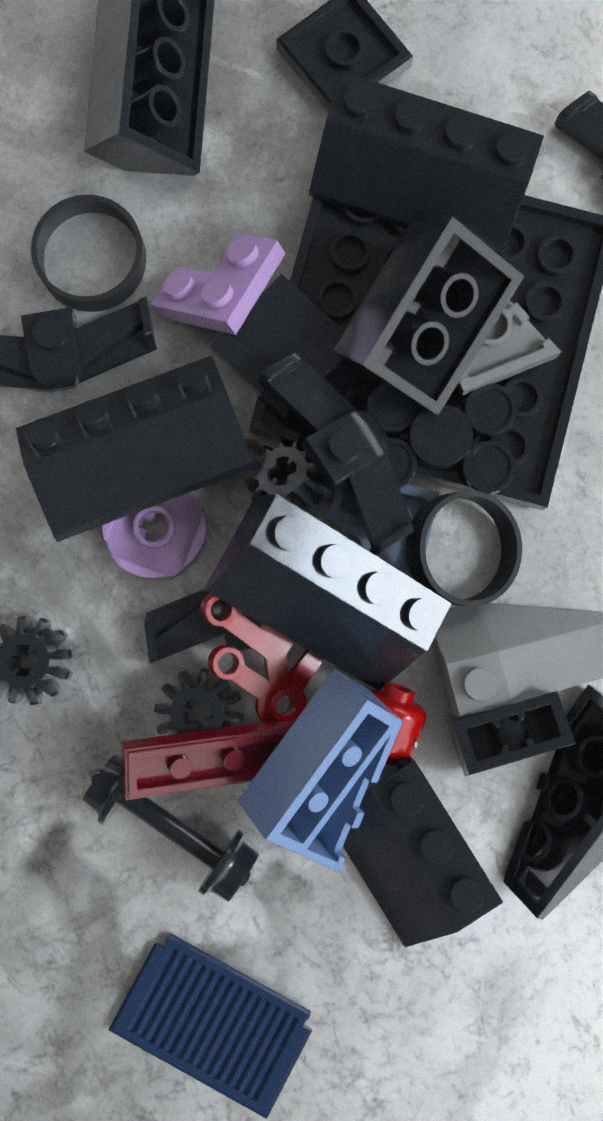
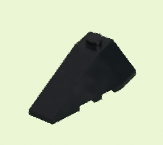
(567, 824)

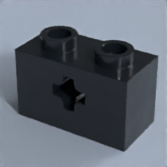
(511, 733)

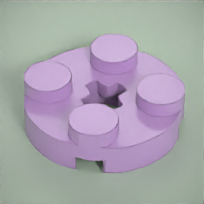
(168, 554)

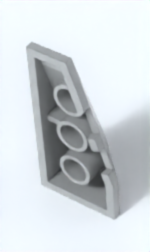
(515, 653)

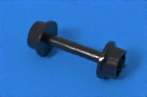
(228, 867)

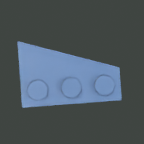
(320, 771)

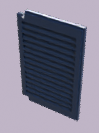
(214, 1024)

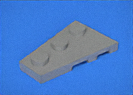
(507, 350)

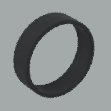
(72, 207)
(510, 547)

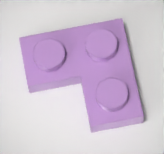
(225, 296)

